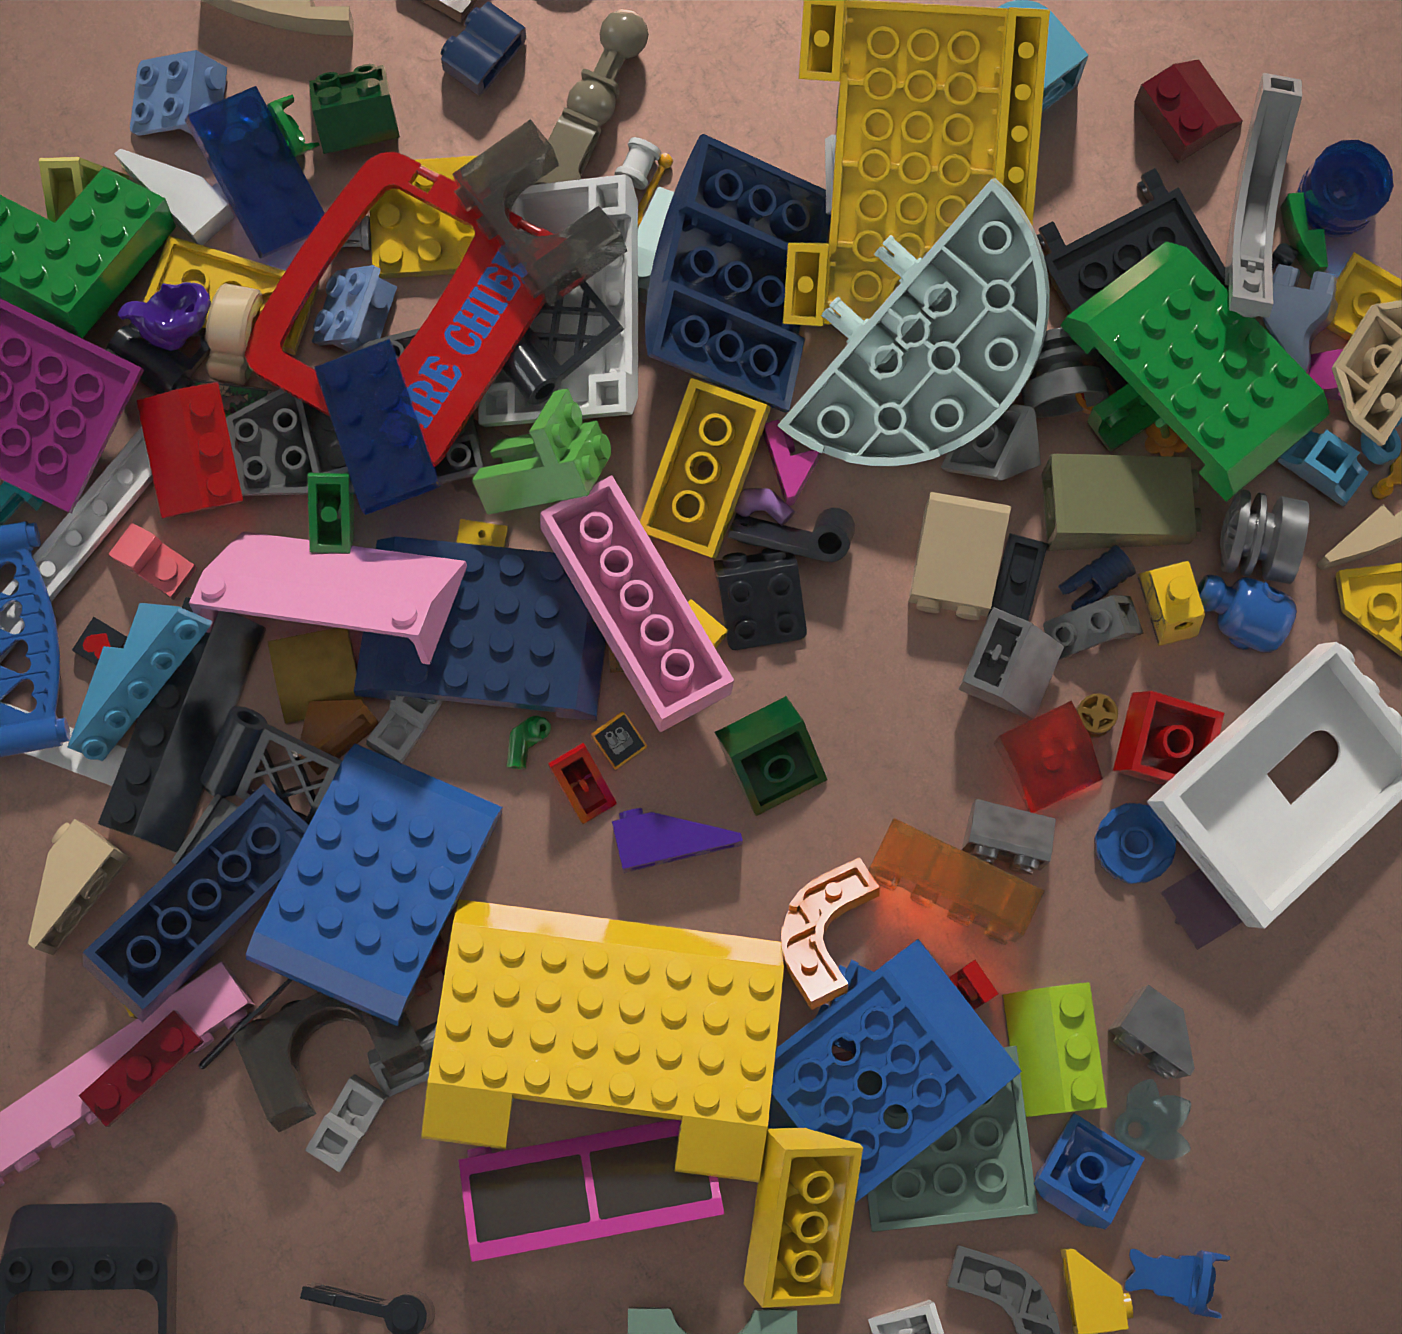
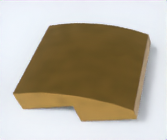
(313, 669)

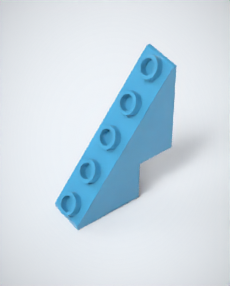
(133, 675)

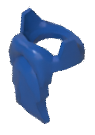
(1184, 1279)

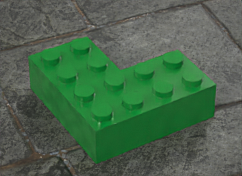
(84, 259)

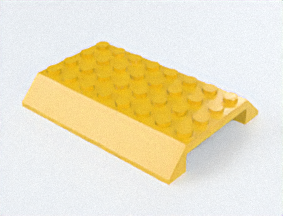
(924, 121)
(607, 1024)

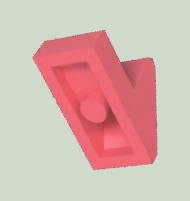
(152, 560)

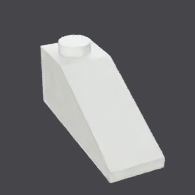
(193, 202)

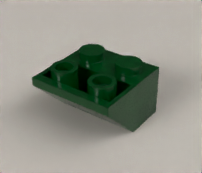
(353, 108)

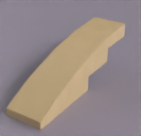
(292, 15)
(1374, 534)

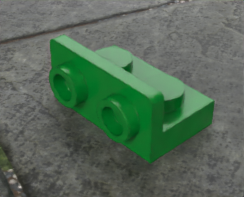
(1121, 417)

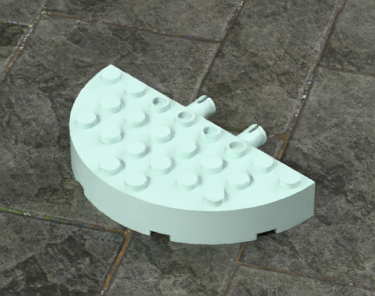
(940, 349)

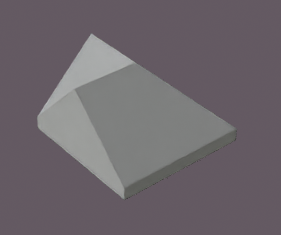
(1002, 449)

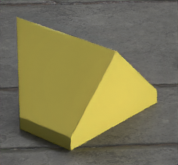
(64, 181)

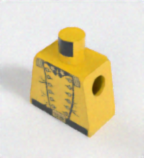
(1172, 600)

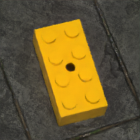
(710, 428)

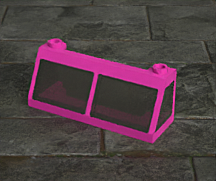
(580, 1190)

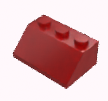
(189, 450)

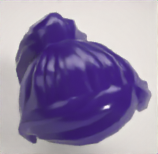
(169, 314)

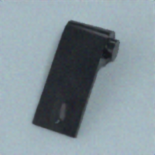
(826, 542)

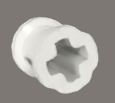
(639, 161)

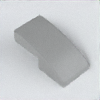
(402, 727)
(346, 1123)

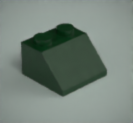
(771, 755)

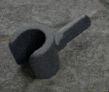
(1284, 255)

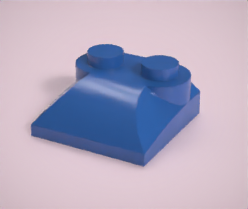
(1087, 1173)

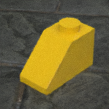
(1093, 1296)

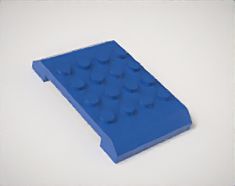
(373, 883)

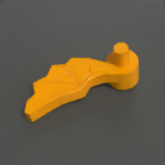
(1385, 486)

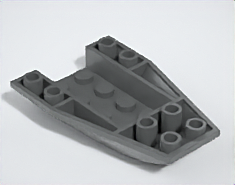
(286, 439)

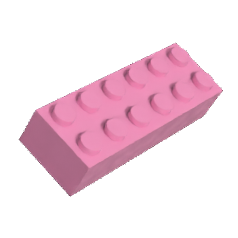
(636, 604)

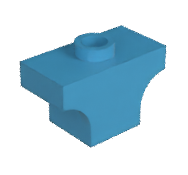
(1326, 465)

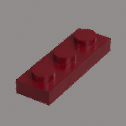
(141, 1068)

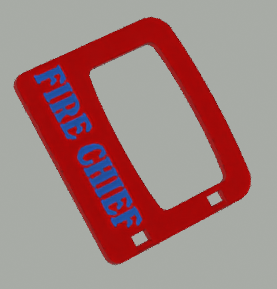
(458, 344)

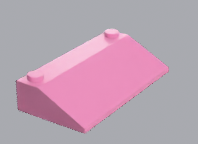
(342, 590)

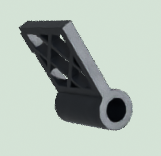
(534, 366)
(162, 368)
(242, 748)
(403, 1315)

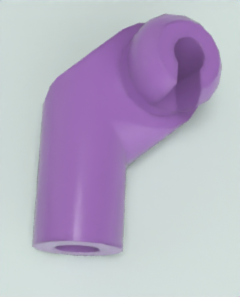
(763, 500)

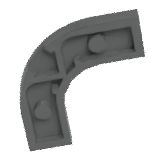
(1006, 1286)

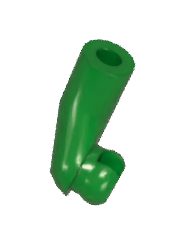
(524, 737)

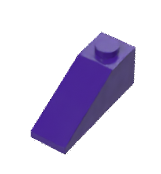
(662, 839)

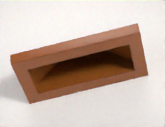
(336, 727)

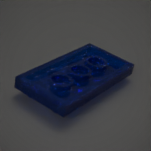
(256, 171)
(377, 427)

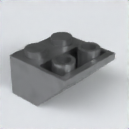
(1011, 664)
(1009, 836)
(1157, 1031)

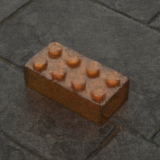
(955, 881)

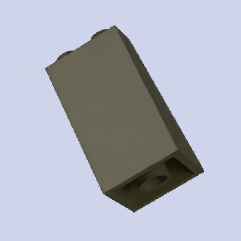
(1119, 501)

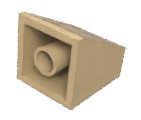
(958, 555)

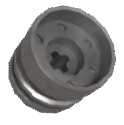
(1061, 374)
(1259, 535)

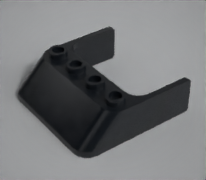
(91, 1250)

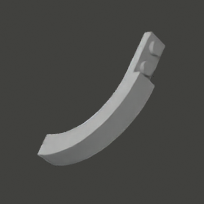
(1257, 196)

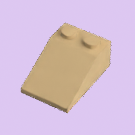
(73, 879)

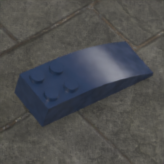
(197, 905)

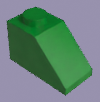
(330, 513)

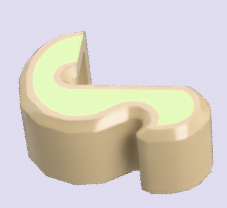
(229, 331)

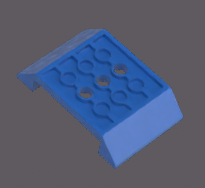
(920, 1041)

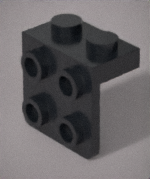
(761, 598)

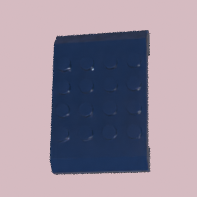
(508, 641)

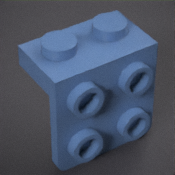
(173, 88)

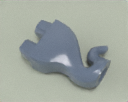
(1300, 312)

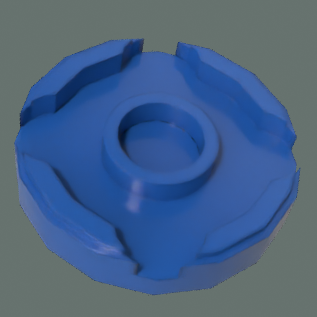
(1134, 844)

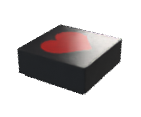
(95, 638)

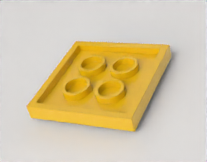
(415, 237)

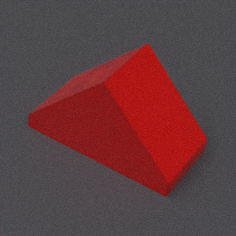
(582, 783)

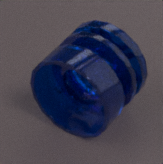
(1357, 171)

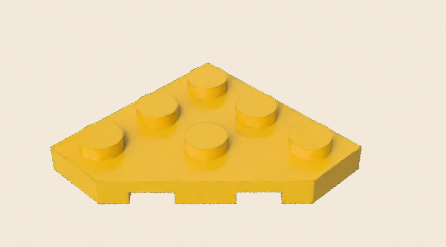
(1374, 601)

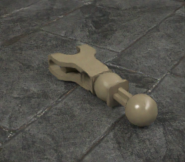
(593, 98)

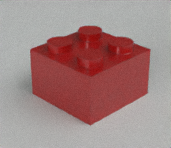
(1163, 736)

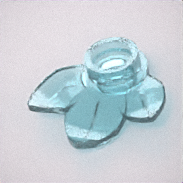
(1159, 1122)

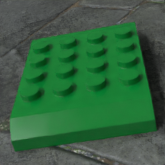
(1201, 365)

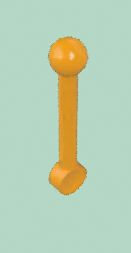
(665, 161)

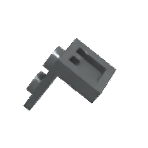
(1095, 624)

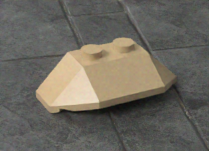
(1371, 372)

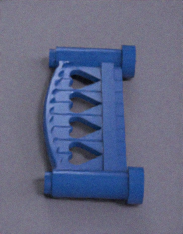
(40, 728)

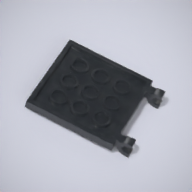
(1105, 254)

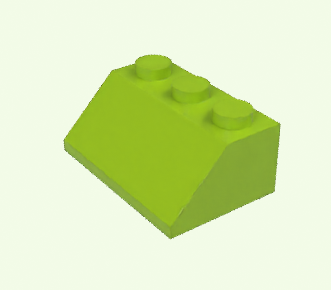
(1056, 1048)

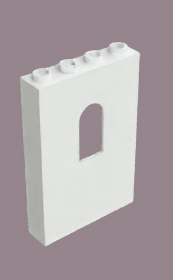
(1238, 821)

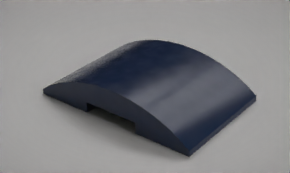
(723, 272)

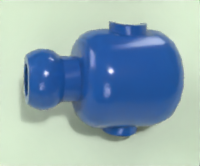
(1249, 612)

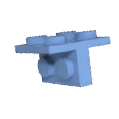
(353, 308)

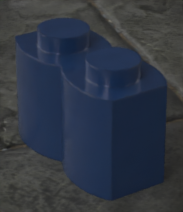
(483, 47)

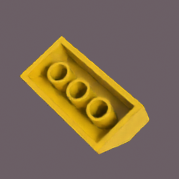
(802, 1218)

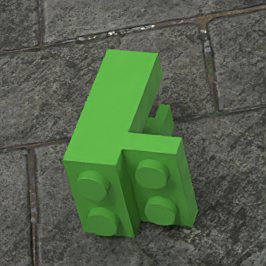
(549, 464)

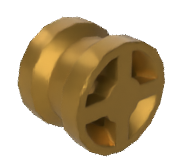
(1098, 708)

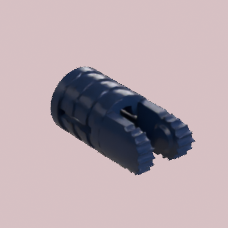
(1102, 574)

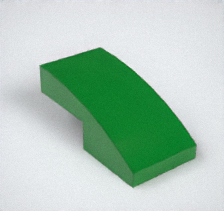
(1309, 243)

